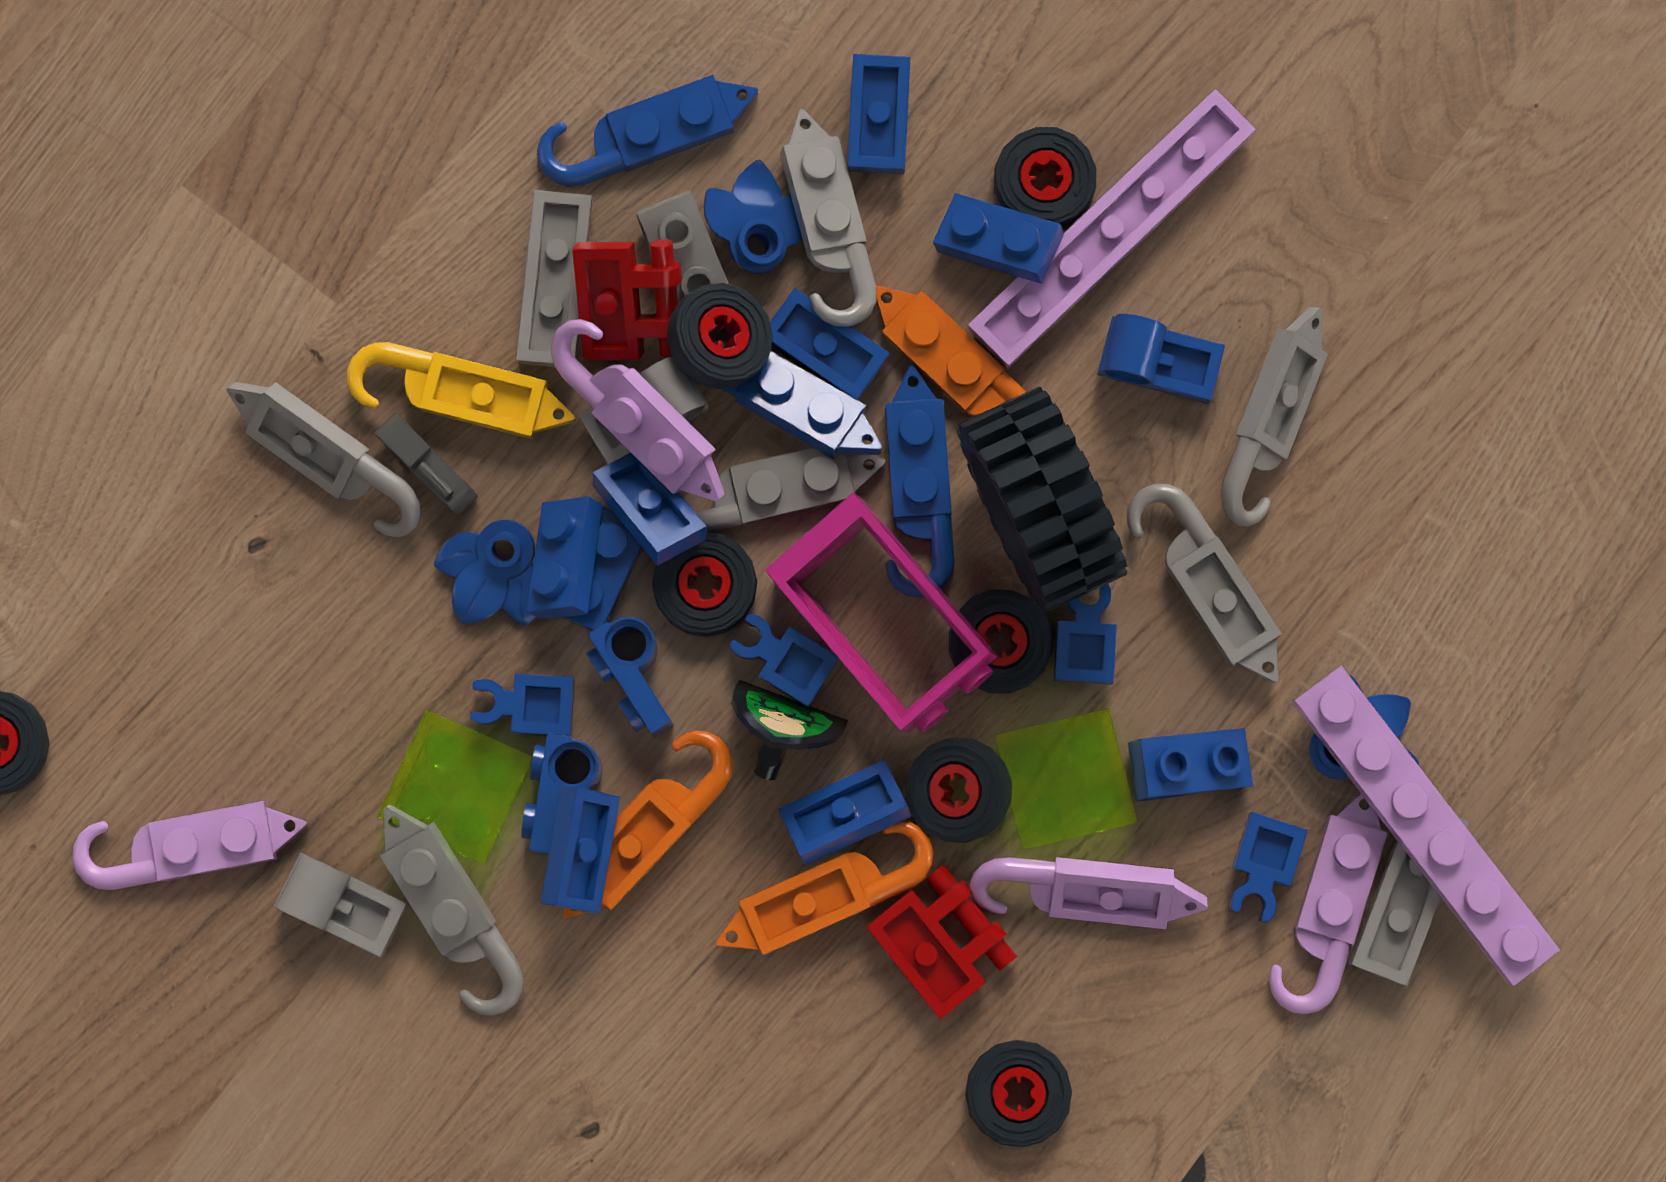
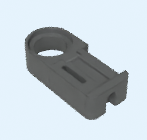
(426, 464)

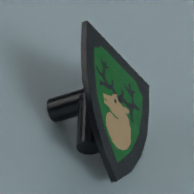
(782, 725)

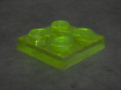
(1066, 779)
(459, 783)

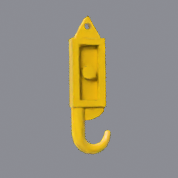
(463, 390)

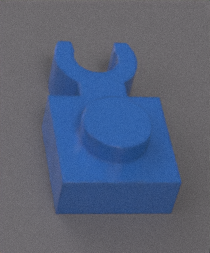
(1086, 646)
(792, 664)
(536, 705)
(1269, 856)

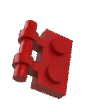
(610, 298)
(928, 954)

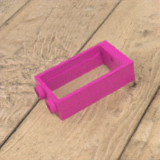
(818, 547)

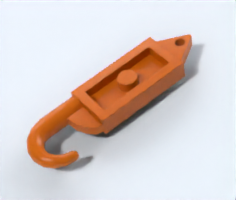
(944, 352)
(660, 819)
(825, 895)

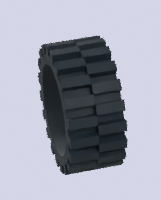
(1042, 499)

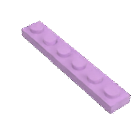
(1113, 228)
(1426, 826)

